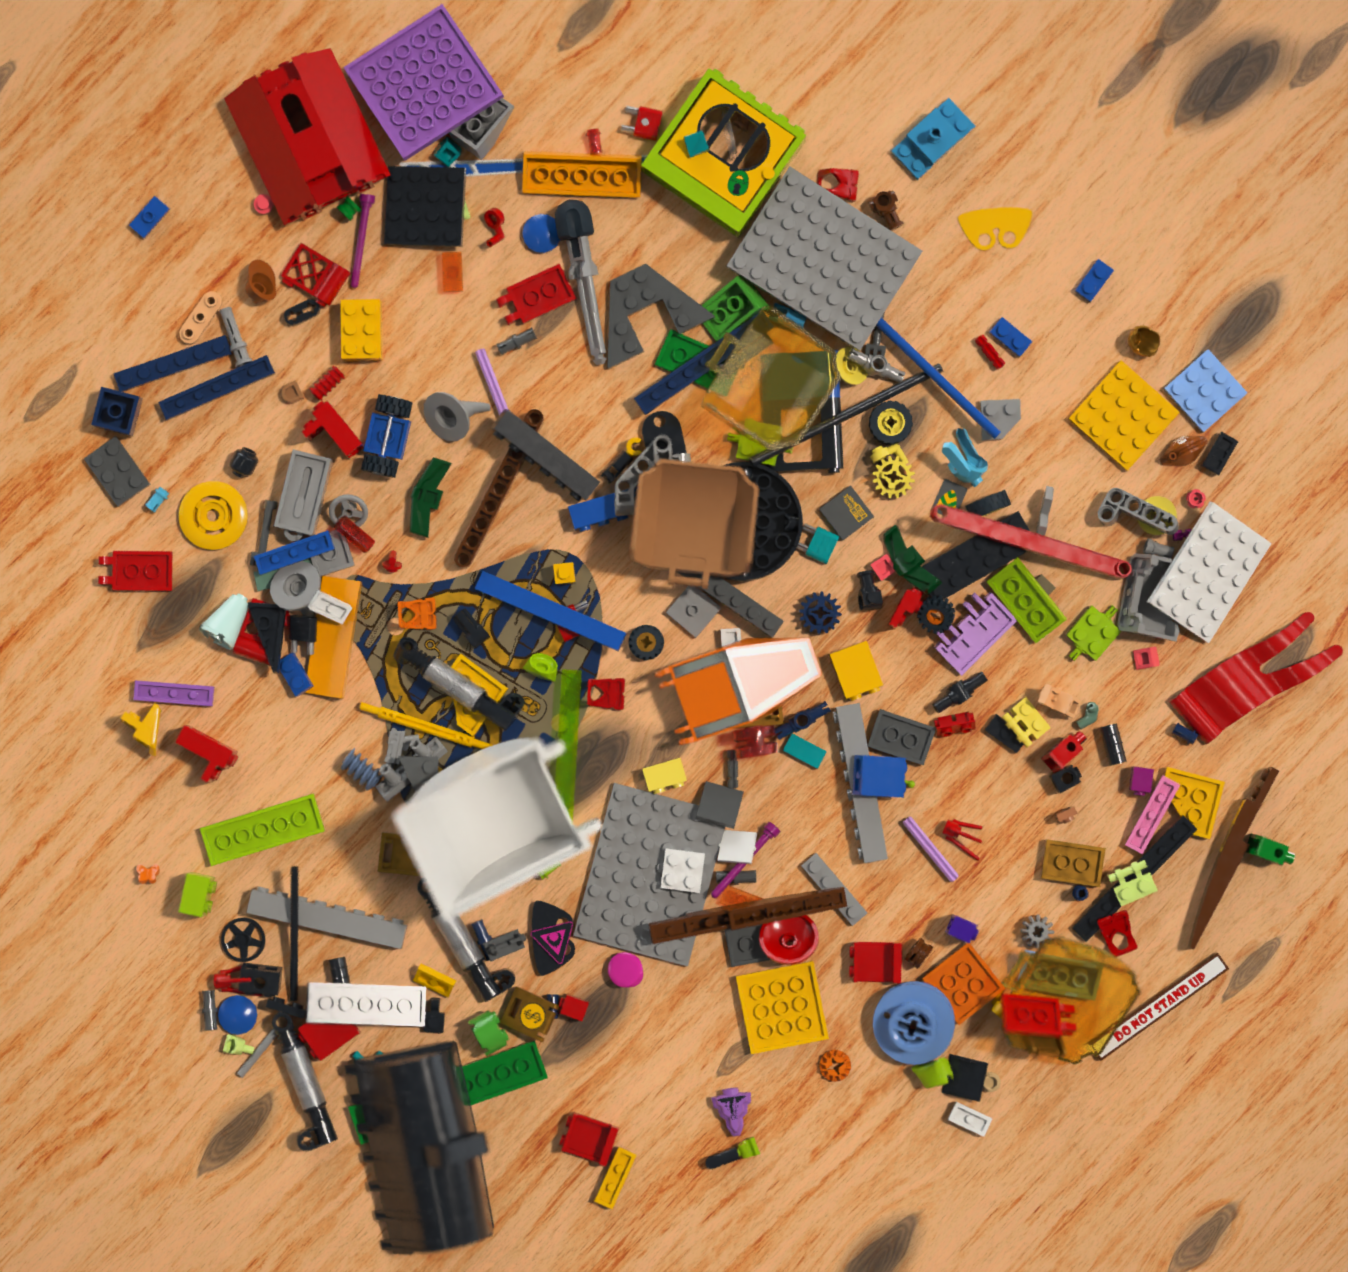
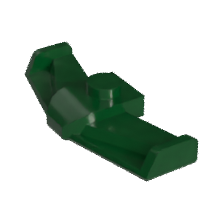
(427, 496)
(908, 562)

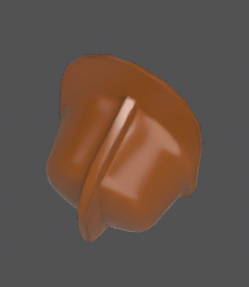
(261, 282)

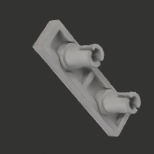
(397, 779)

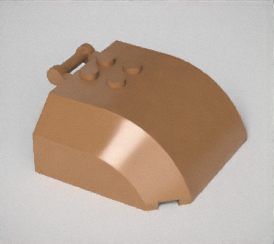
(694, 520)

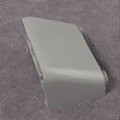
(1135, 612)

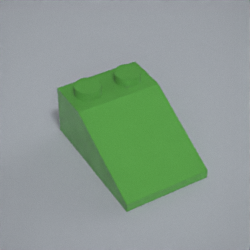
(733, 306)

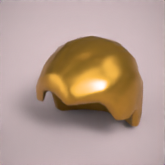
(1143, 341)

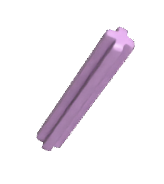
(491, 380)
(930, 849)

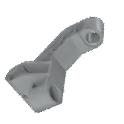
(625, 501)

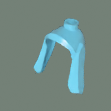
(966, 471)

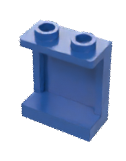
(879, 776)

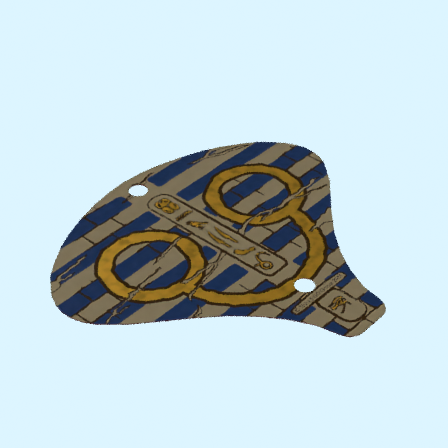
(512, 641)

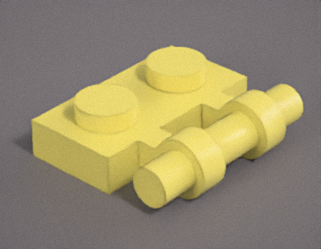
(1029, 719)

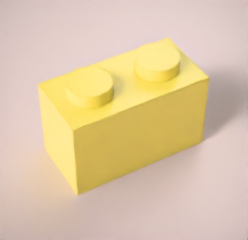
(665, 775)

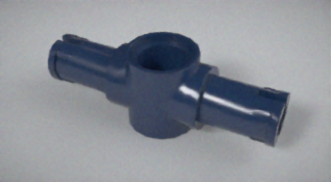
(811, 714)

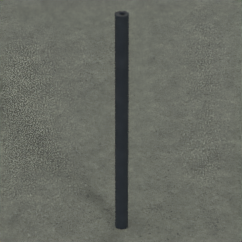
(294, 933)

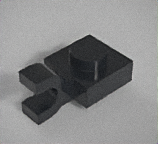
(434, 1019)

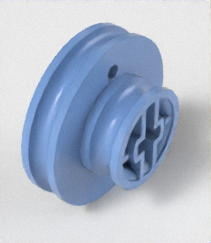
(934, 1024)

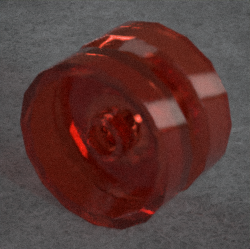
(755, 741)

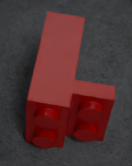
(332, 422)
(208, 748)

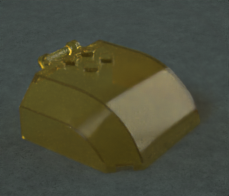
(771, 380)
(1079, 976)

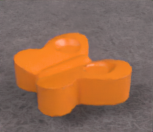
(147, 875)

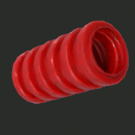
(327, 383)

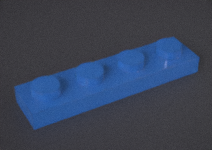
(294, 552)

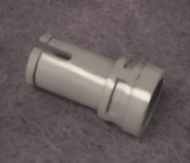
(1158, 549)

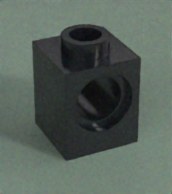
(1057, 778)

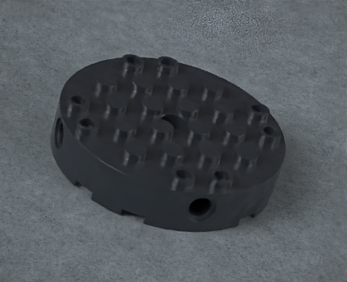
(776, 522)

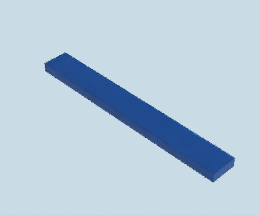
(550, 611)

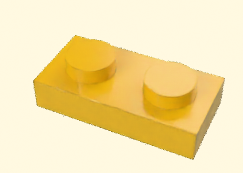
(434, 980)

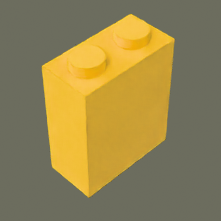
(856, 671)

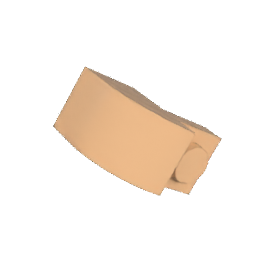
(1059, 701)

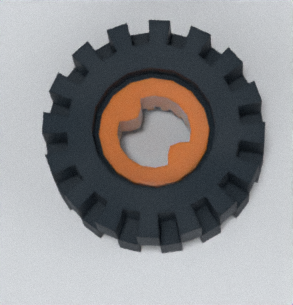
(936, 605)

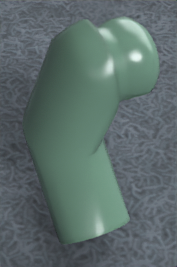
(1090, 715)

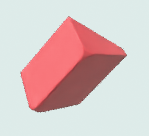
(1146, 658)

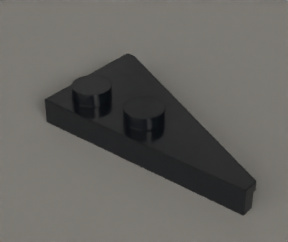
(270, 626)

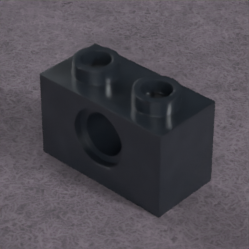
(271, 975)

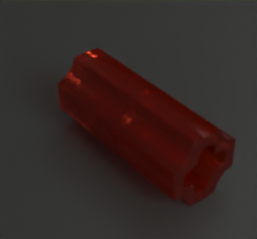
(354, 534)

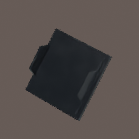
(967, 1078)

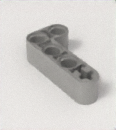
(1140, 514)

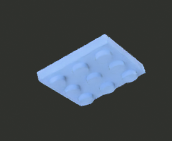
(1205, 390)

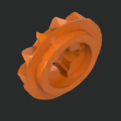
(839, 1057)

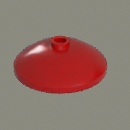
(798, 930)

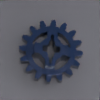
(819, 621)

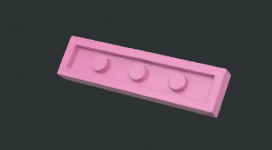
(1152, 814)

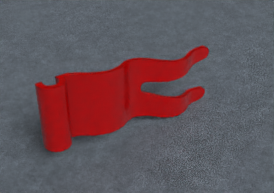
(1240, 686)

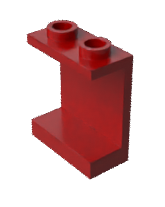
(876, 962)

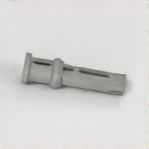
(238, 346)

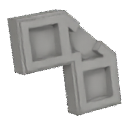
(1044, 511)

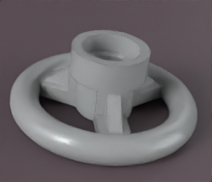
(349, 502)

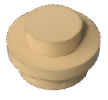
(992, 1082)

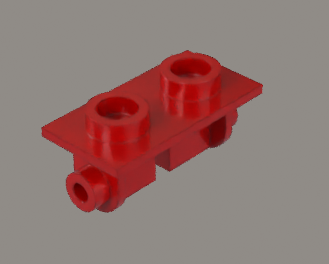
(946, 727)

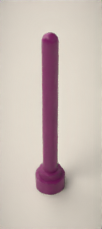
(366, 203)
(769, 832)

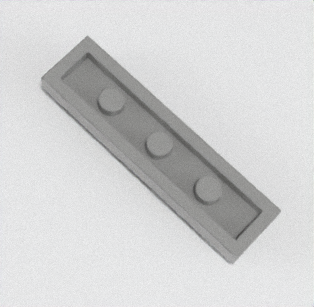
(826, 880)

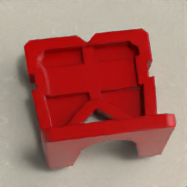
(846, 179)
(612, 696)
(1117, 923)

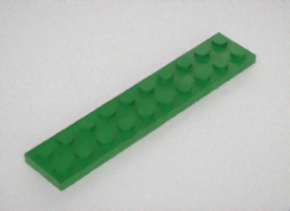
(490, 1077)

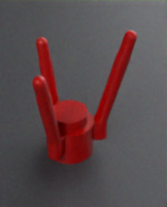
(953, 830)
(224, 981)

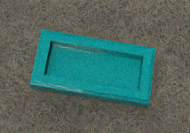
(804, 751)

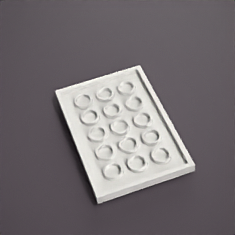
(1209, 572)

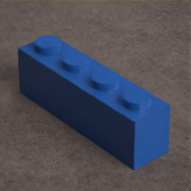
(596, 511)

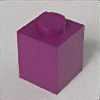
(1141, 780)

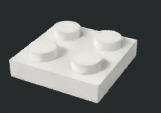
(682, 870)

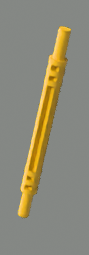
(424, 726)

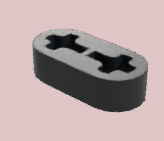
(304, 316)

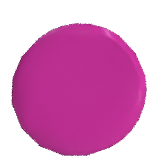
(625, 970)

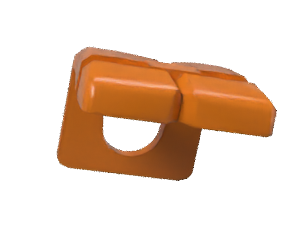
(424, 614)

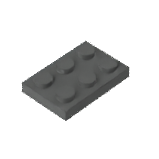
(117, 471)
(901, 737)

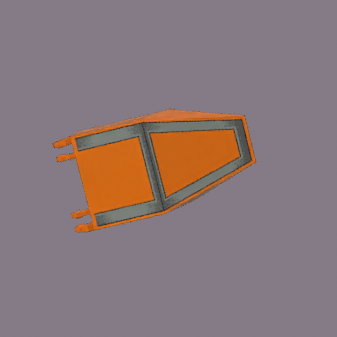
(740, 682)

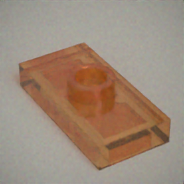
(452, 271)
(734, 896)

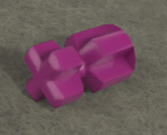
(1178, 536)

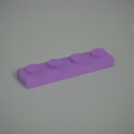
(174, 693)

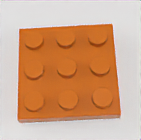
(965, 982)

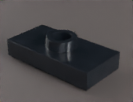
(1219, 453)
(1001, 732)

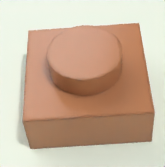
(1066, 815)

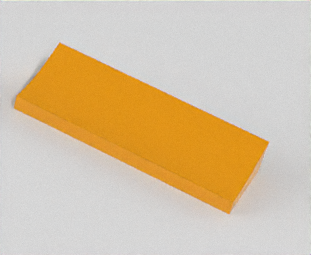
(581, 174)
(334, 642)

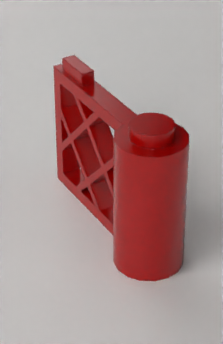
(326, 286)
(251, 645)

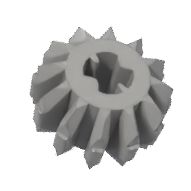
(1030, 929)

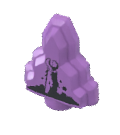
(732, 1108)

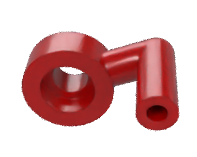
(494, 219)

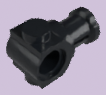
(869, 595)

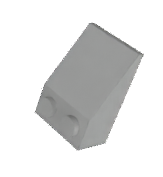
(483, 130)

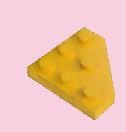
(465, 718)
(1196, 799)

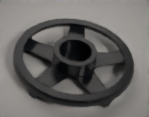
(243, 939)

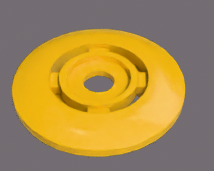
(231, 510)

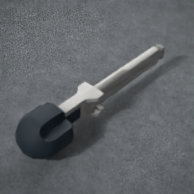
(575, 225)

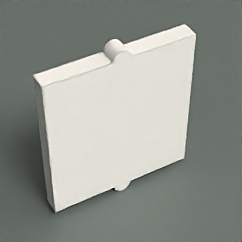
(737, 847)

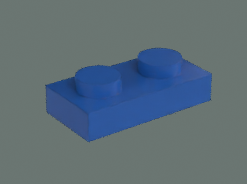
(1094, 280)
(1010, 337)
(295, 674)

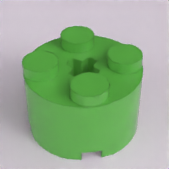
(488, 1032)

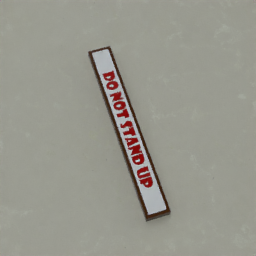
(1165, 1002)

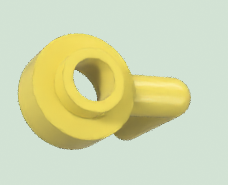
(881, 453)

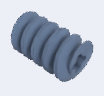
(361, 770)

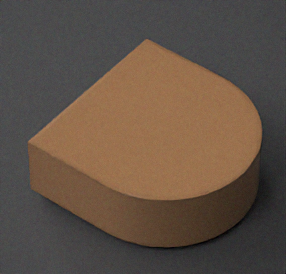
(291, 392)

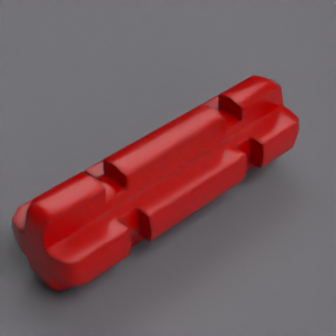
(990, 352)

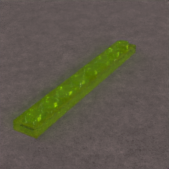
(569, 736)

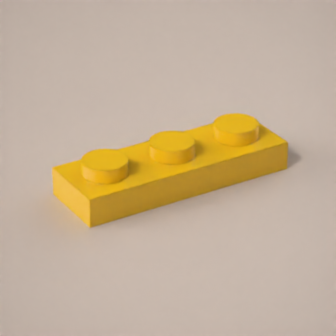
(615, 1177)

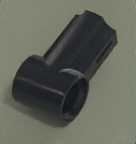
(473, 631)

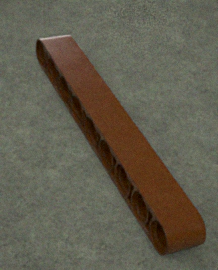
(498, 499)

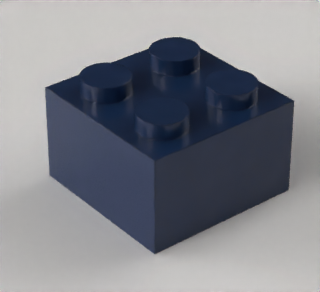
(117, 411)

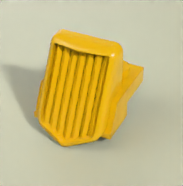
(146, 731)

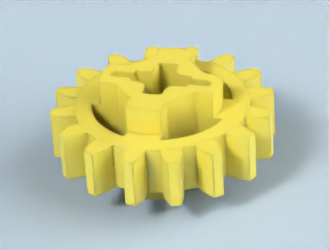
(895, 468)

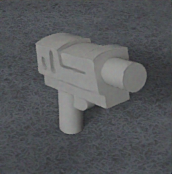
(396, 743)

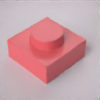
(883, 567)

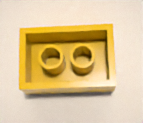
(361, 330)

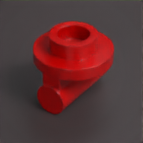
(392, 565)

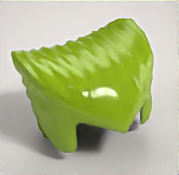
(933, 1072)

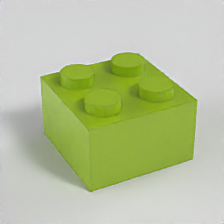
(197, 894)

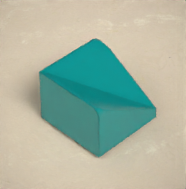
(696, 144)
(447, 151)

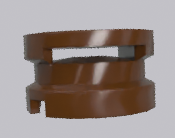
(919, 953)

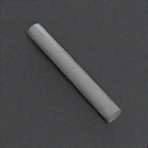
(257, 1053)

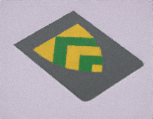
(950, 495)

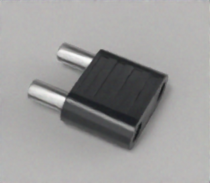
(302, 629)

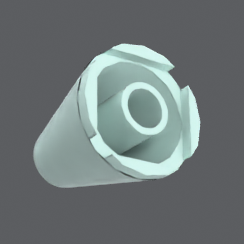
(226, 621)

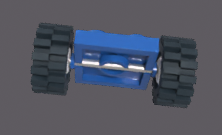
(387, 436)

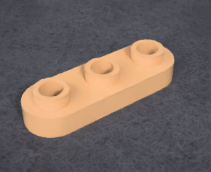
(198, 327)

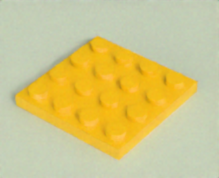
(1123, 415)
(782, 1007)

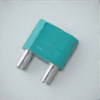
(820, 545)

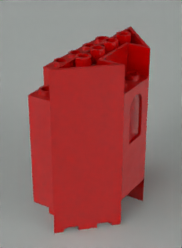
(320, 162)

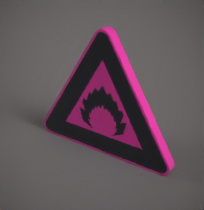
(554, 939)

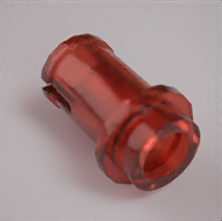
(594, 140)

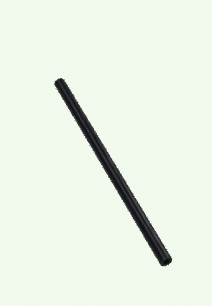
(849, 413)

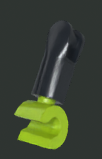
(746, 1149)

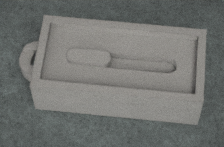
(303, 494)

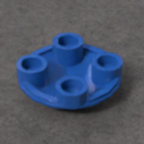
(540, 233)
(237, 1015)

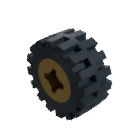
(646, 642)

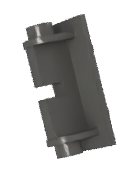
(504, 945)

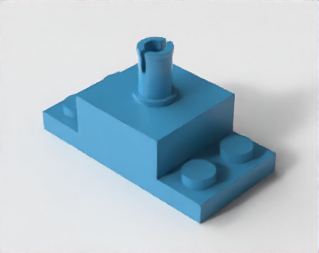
(933, 138)

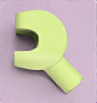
(236, 1045)

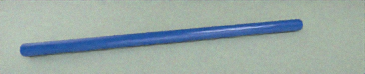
(938, 378)

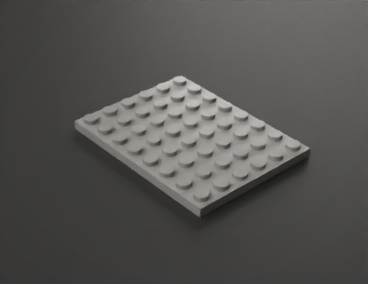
(824, 258)
(628, 870)

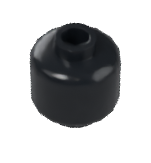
(244, 462)

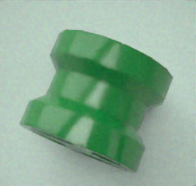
(348, 208)

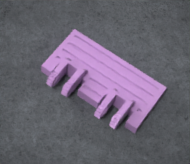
(976, 633)

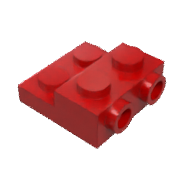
(908, 604)

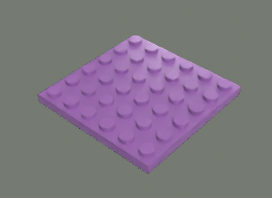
(423, 82)

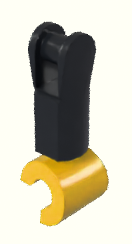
(622, 460)

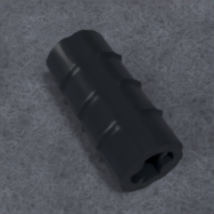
(1113, 744)
(339, 970)

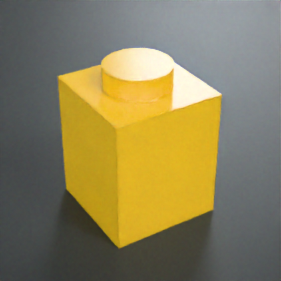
(564, 573)

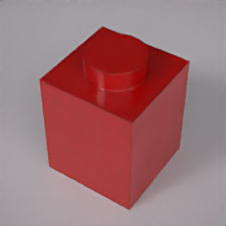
(573, 1007)

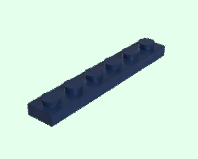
(172, 363)
(216, 387)

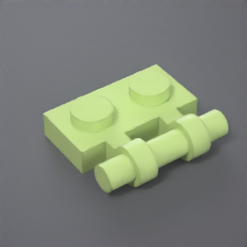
(1135, 888)

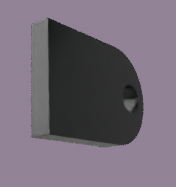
(671, 429)

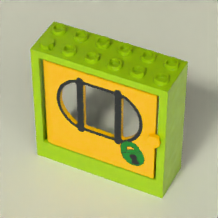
(724, 179)

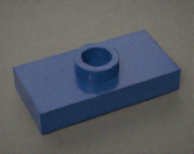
(149, 217)

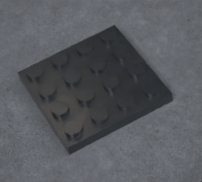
(425, 206)

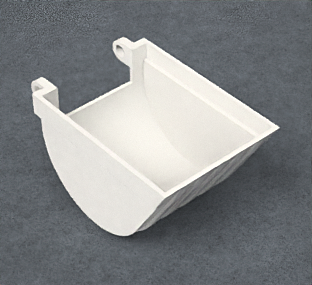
(490, 824)

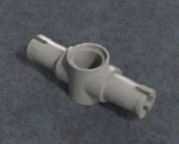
(866, 362)

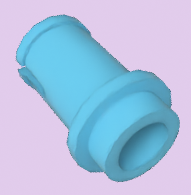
(157, 499)

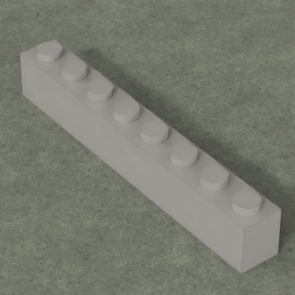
(866, 808)
(329, 919)

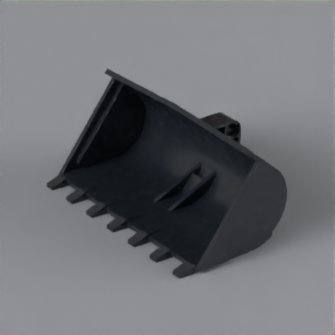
(423, 1149)

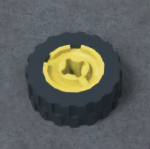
(901, 418)
(989, 504)

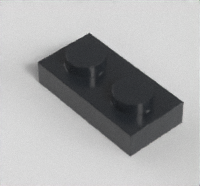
(278, 1004)

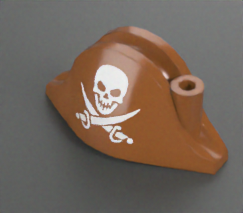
(1183, 450)

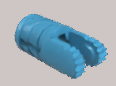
(791, 314)

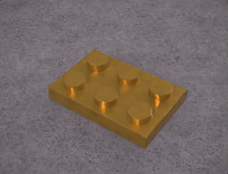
(1073, 863)

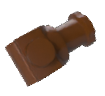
(888, 211)

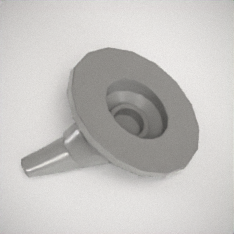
(450, 416)
(295, 587)

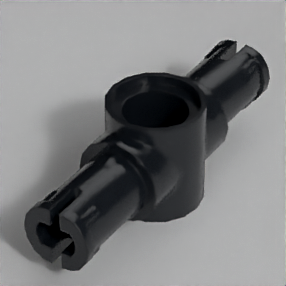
(959, 692)

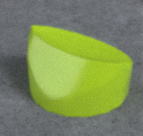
(542, 666)

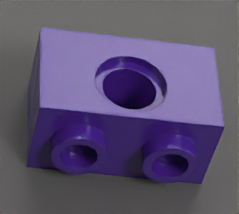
(962, 929)

